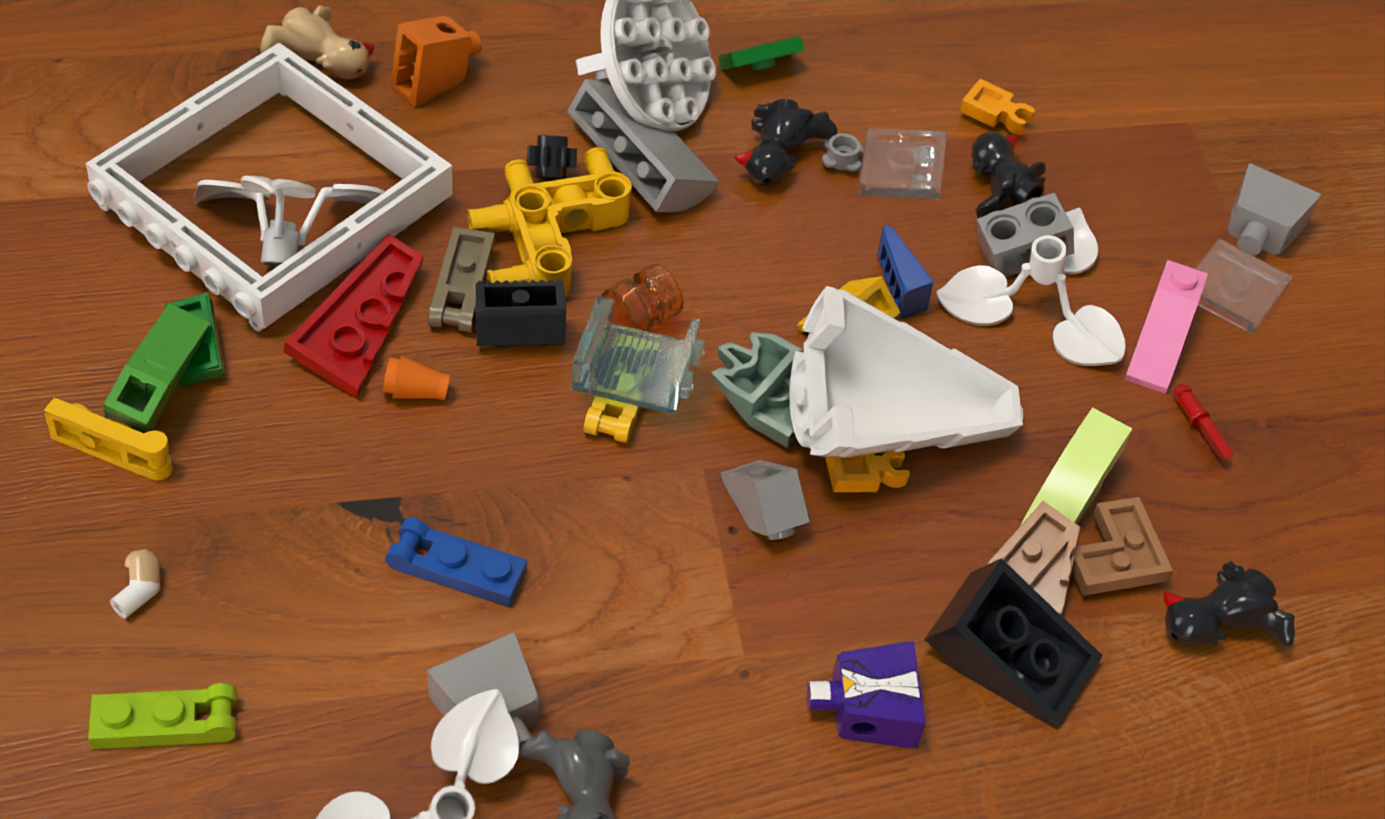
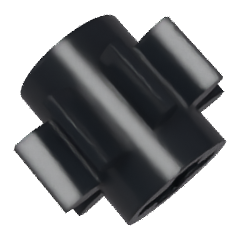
(551, 156)

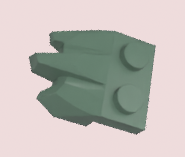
(759, 383)

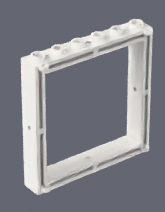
(263, 300)

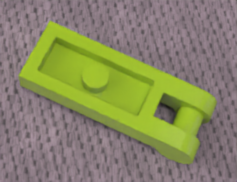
(162, 717)

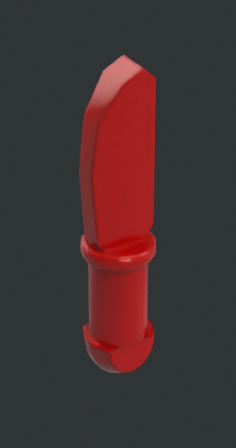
(1200, 418)

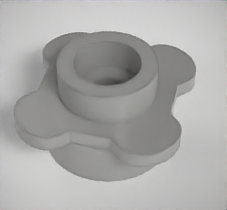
(843, 152)

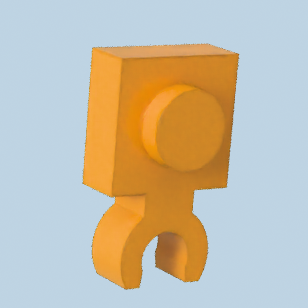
(994, 105)
(866, 472)

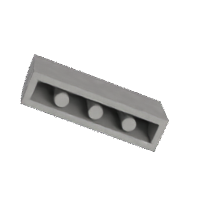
(651, 158)

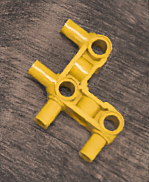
(544, 210)

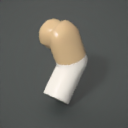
(143, 583)

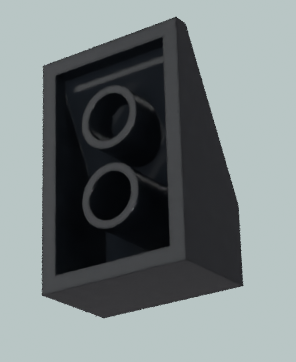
(1014, 643)

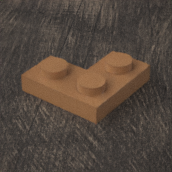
(1129, 554)

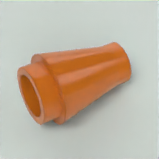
(414, 380)

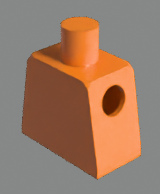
(431, 58)

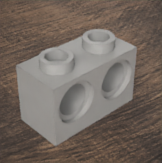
(1009, 233)

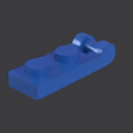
(457, 563)

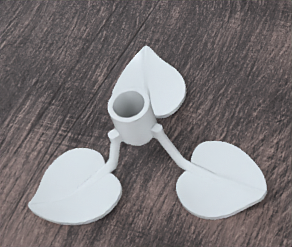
(280, 238)
(1085, 339)
(470, 739)

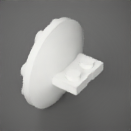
(654, 60)

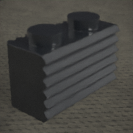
(520, 313)

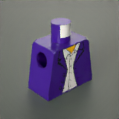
(874, 695)

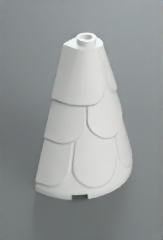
(888, 387)

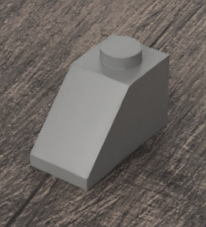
(767, 497)

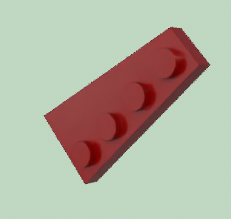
(355, 319)

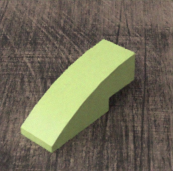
(1083, 466)

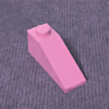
(1166, 326)

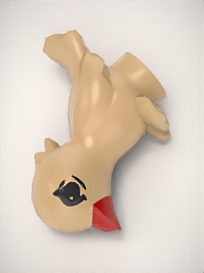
(314, 39)

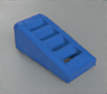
(904, 274)

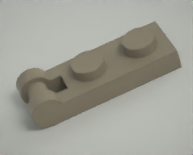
(463, 266)

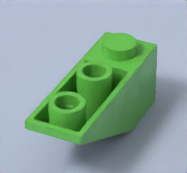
(155, 369)

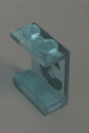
(635, 363)

